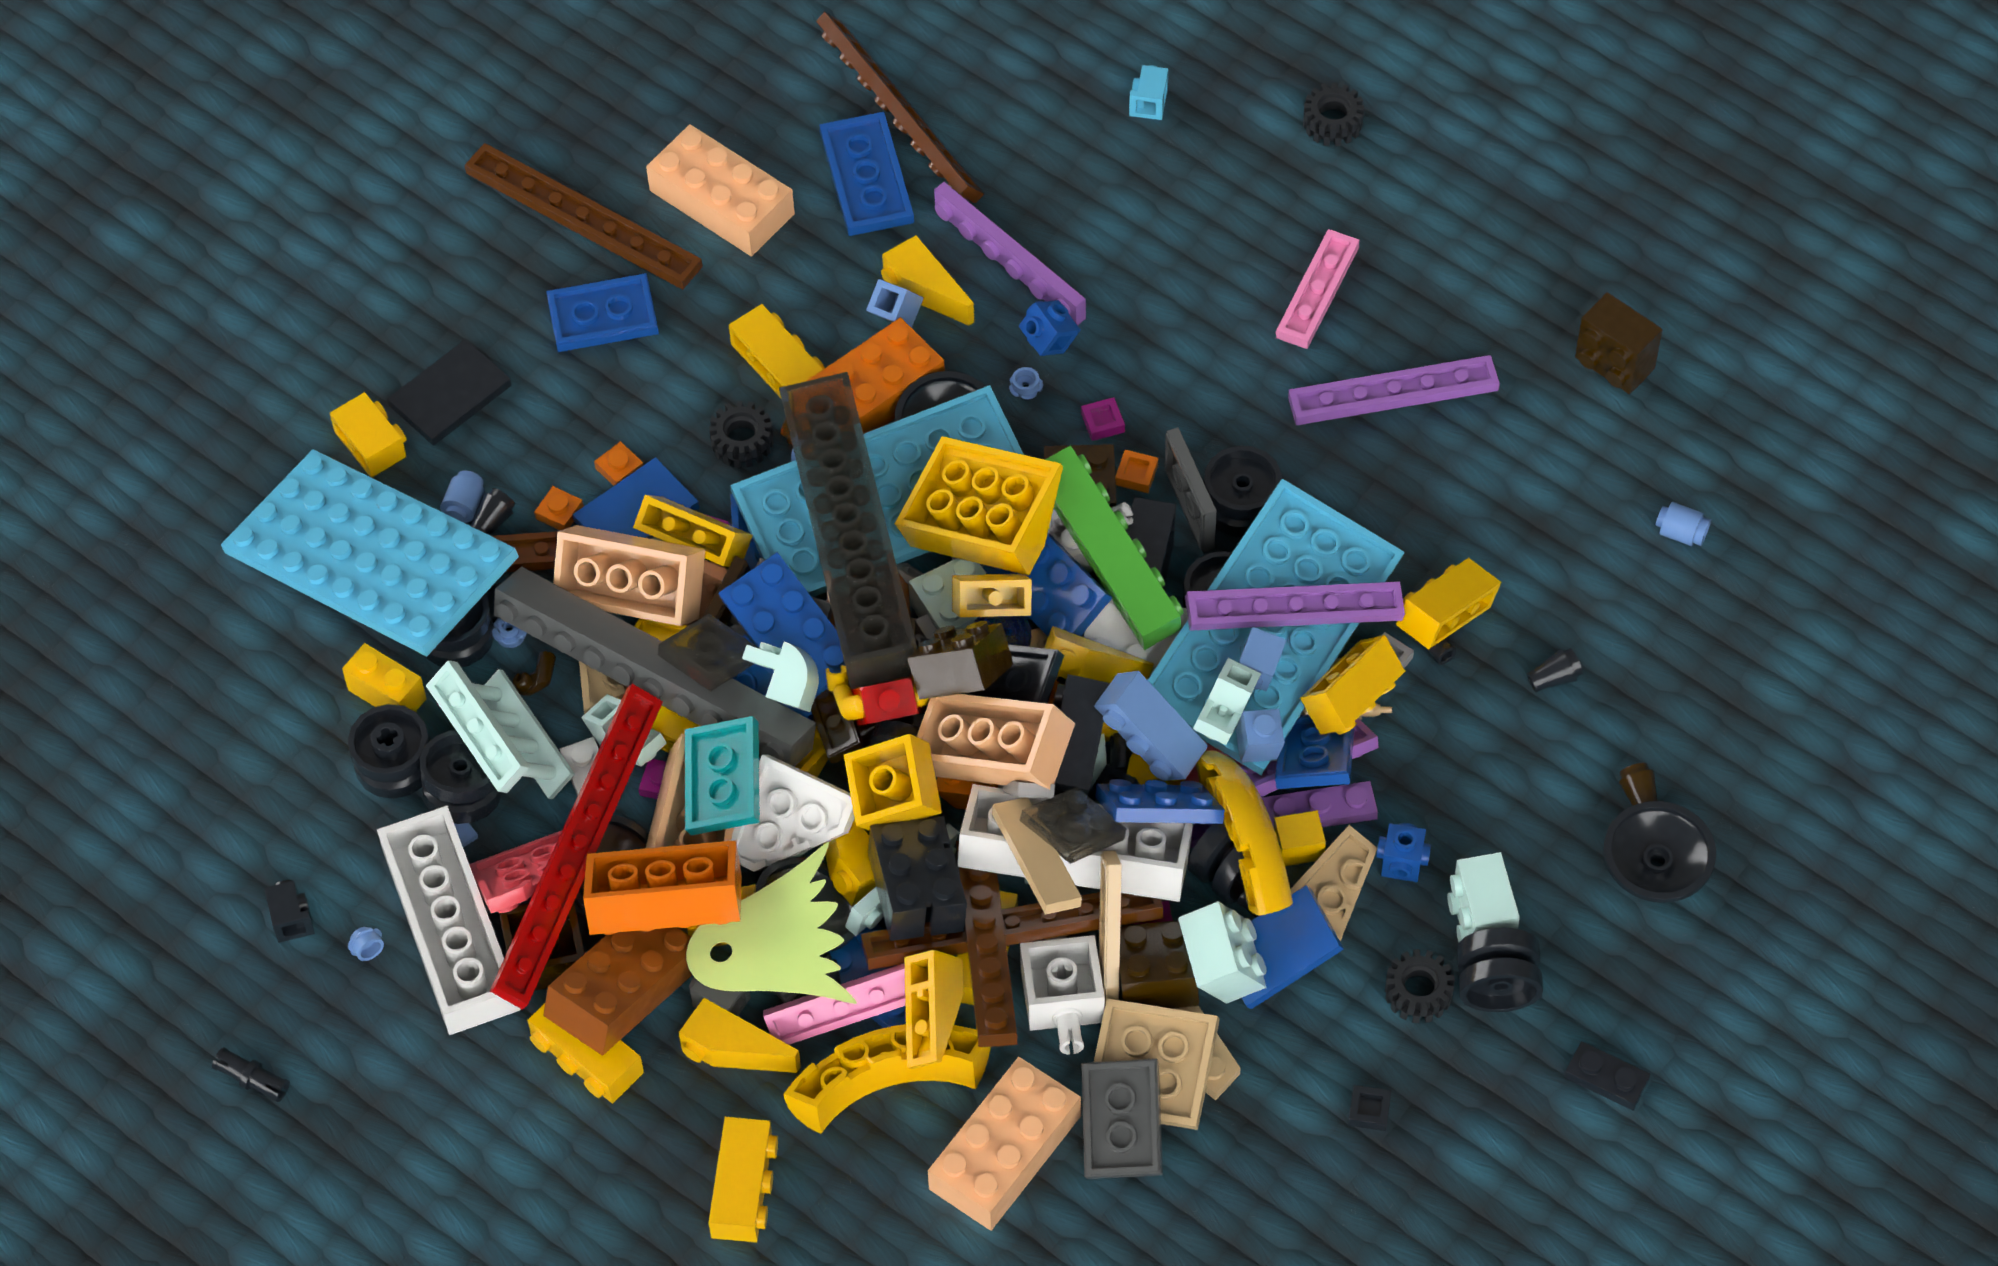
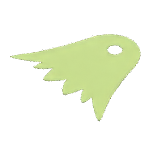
(775, 940)

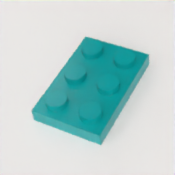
(722, 775)

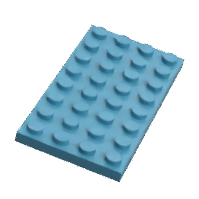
(898, 453)
(1286, 546)
(370, 552)

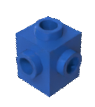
(1049, 327)
(1403, 852)

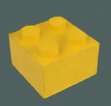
(892, 782)

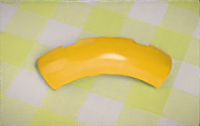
(1250, 830)
(875, 1063)

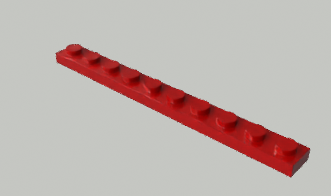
(579, 837)

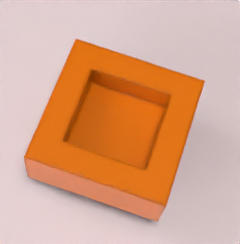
(617, 463)
(1136, 471)
(558, 508)

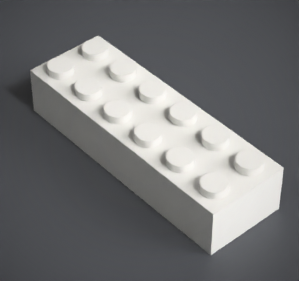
(1150, 855)
(446, 917)

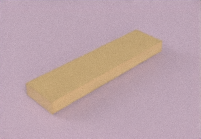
(1037, 859)
(1110, 923)

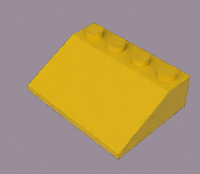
(982, 505)

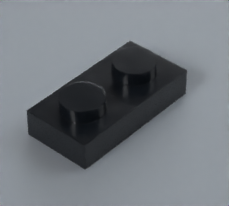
(1607, 1075)

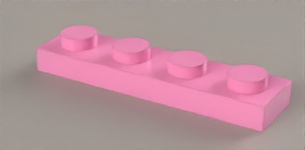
(1317, 289)
(818, 1014)

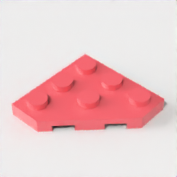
(513, 874)

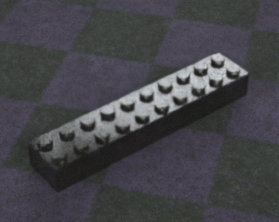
(849, 530)

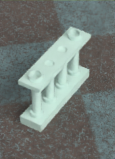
(501, 731)

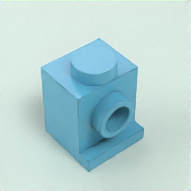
(1149, 93)

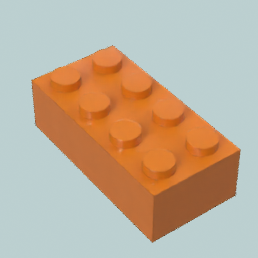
(883, 371)
(662, 887)

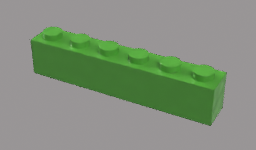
(1112, 553)

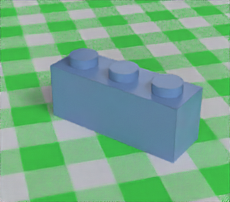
(1150, 726)

